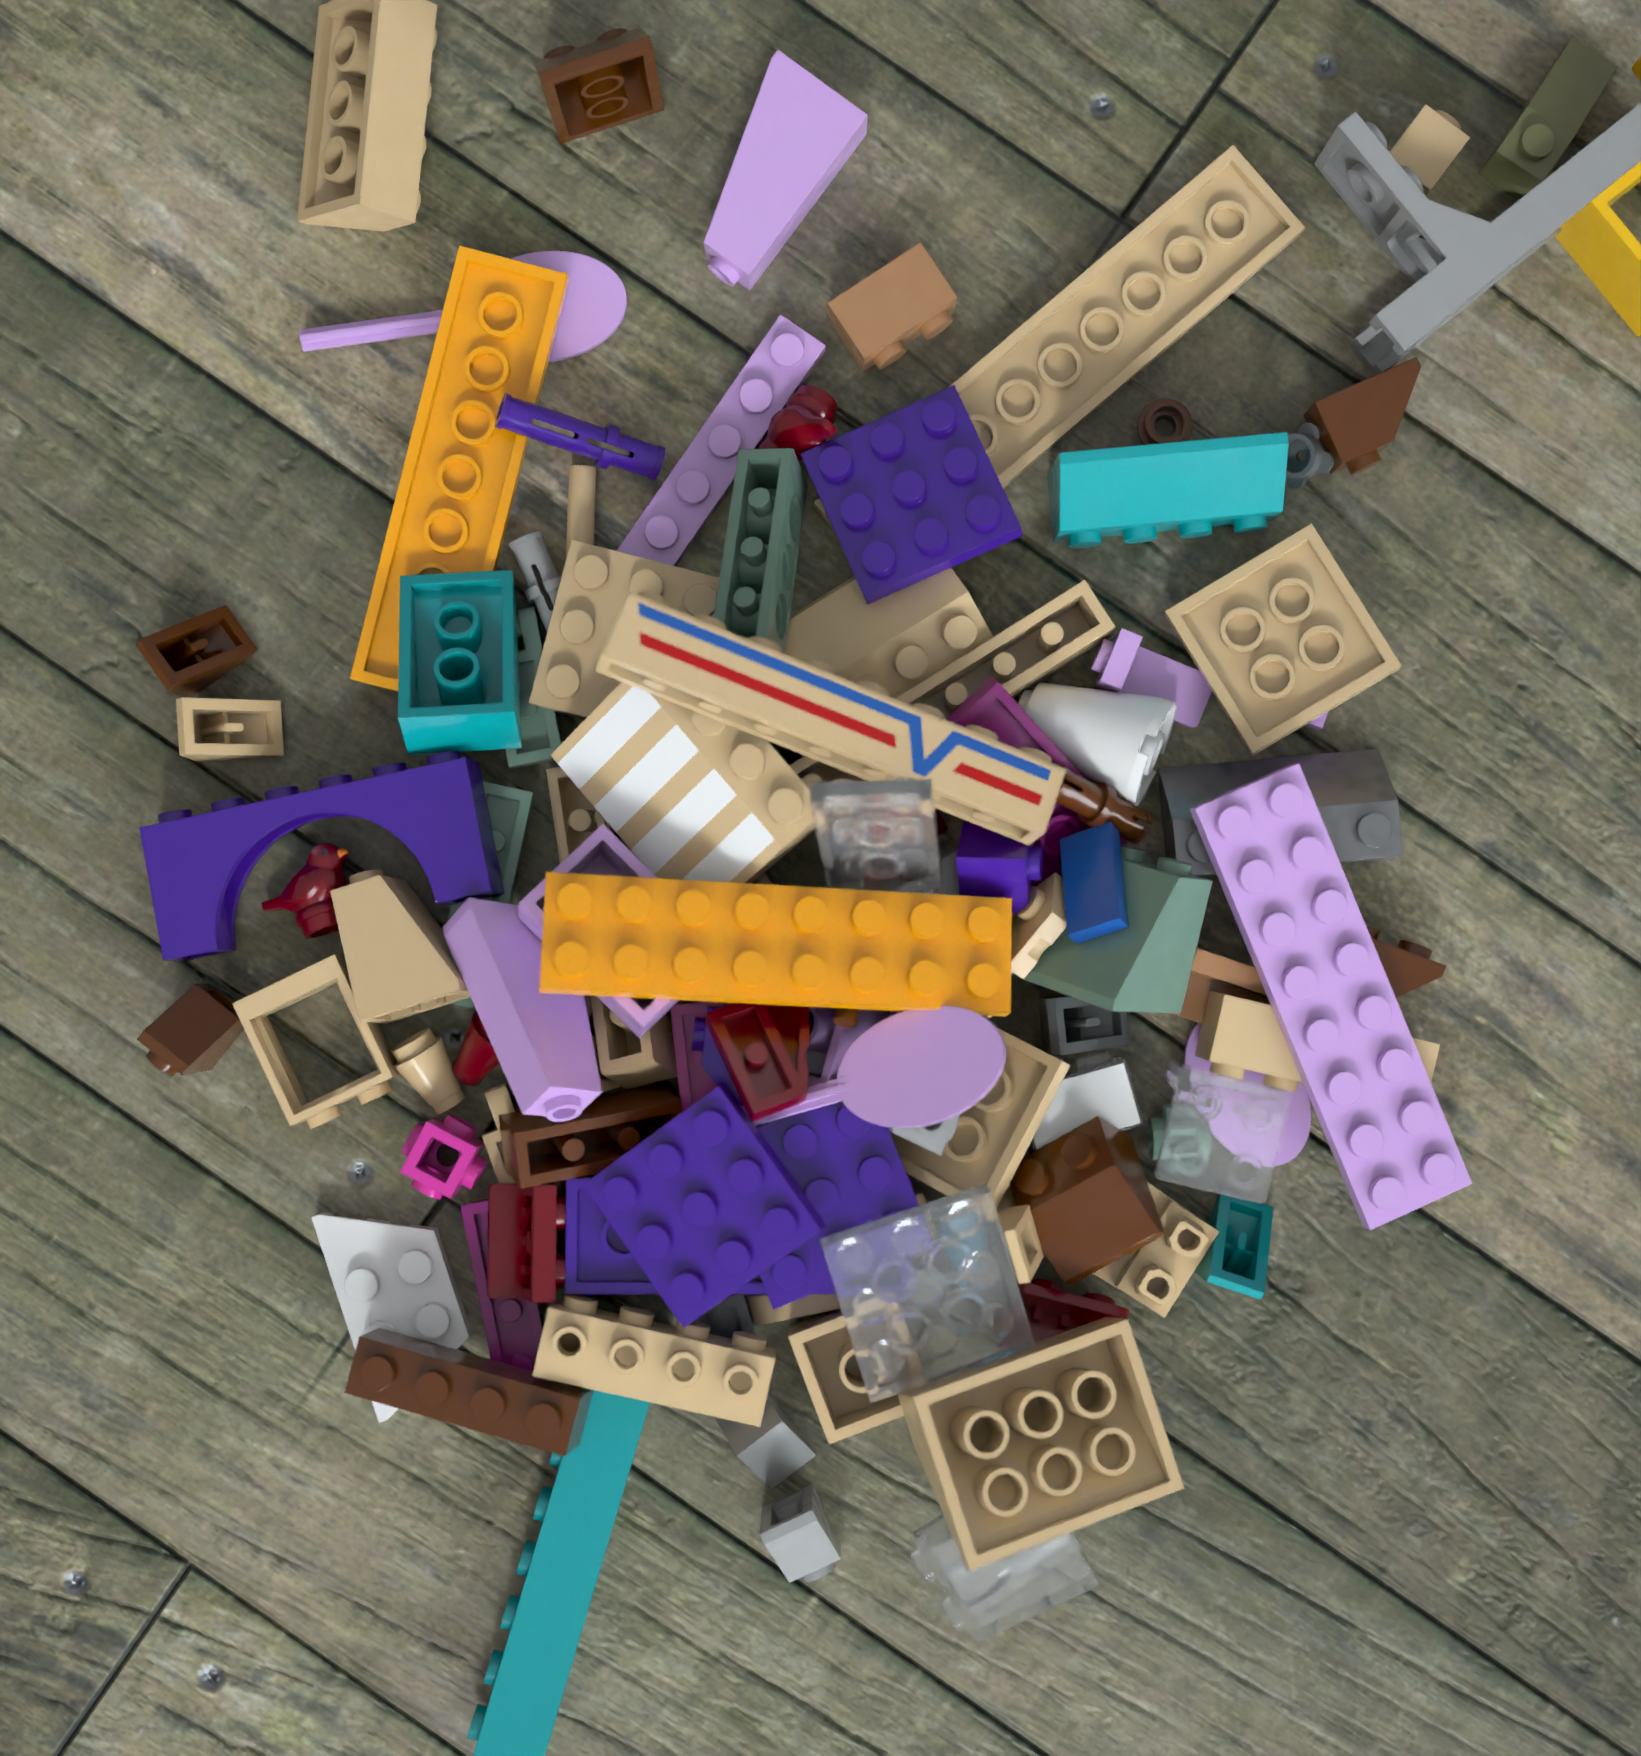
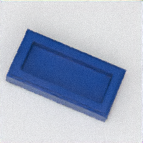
(1093, 883)

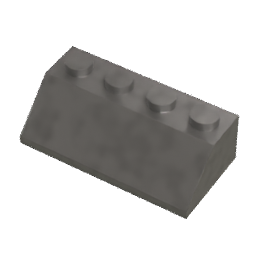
(1346, 786)

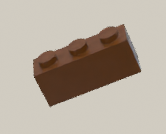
(609, 1127)

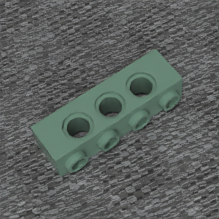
(762, 544)

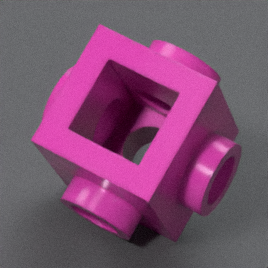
(424, 1162)

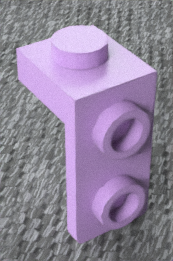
(1136, 670)

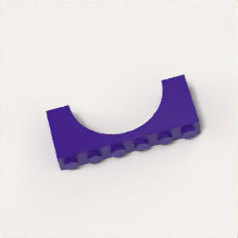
(204, 859)

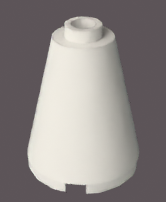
(1104, 732)

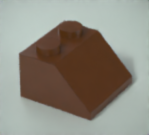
(1087, 1199)

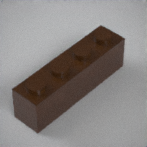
(468, 1391)

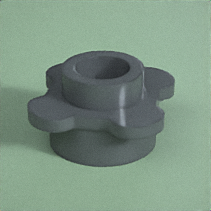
(1316, 459)

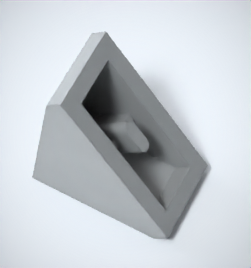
(773, 1448)

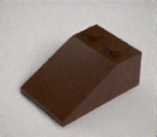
(600, 83)

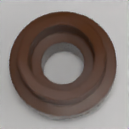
(1169, 410)

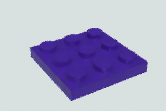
(911, 494)
(847, 1176)
(704, 1205)

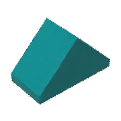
(1241, 1248)

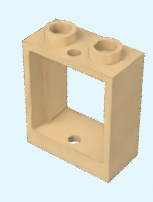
(254, 1014)

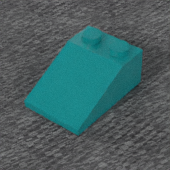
(459, 662)

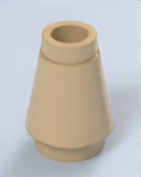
(428, 1069)

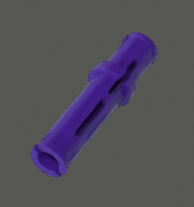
(642, 458)

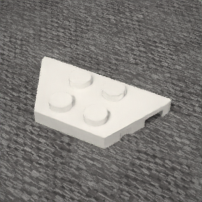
(392, 1281)

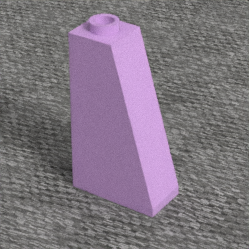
(783, 165)
(536, 1035)

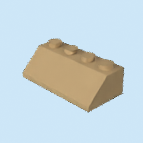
(367, 114)
(891, 639)

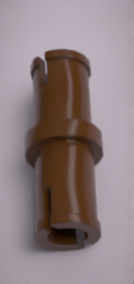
(1100, 804)

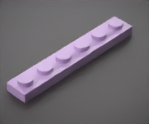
(710, 461)

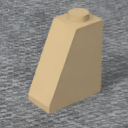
(393, 950)

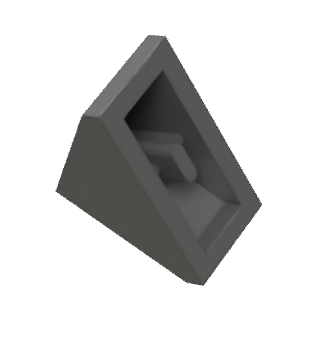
(1078, 1026)

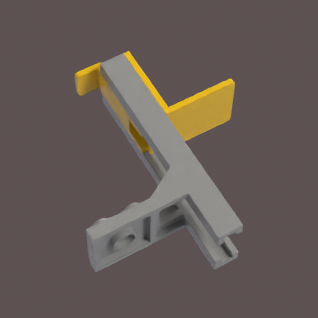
(1470, 254)

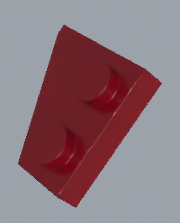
(763, 1053)

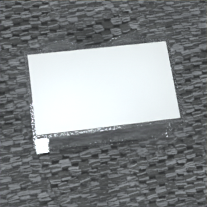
(1092, 1090)

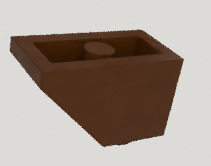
(1364, 417)

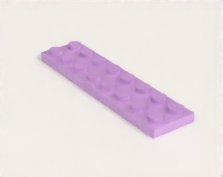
(1331, 996)

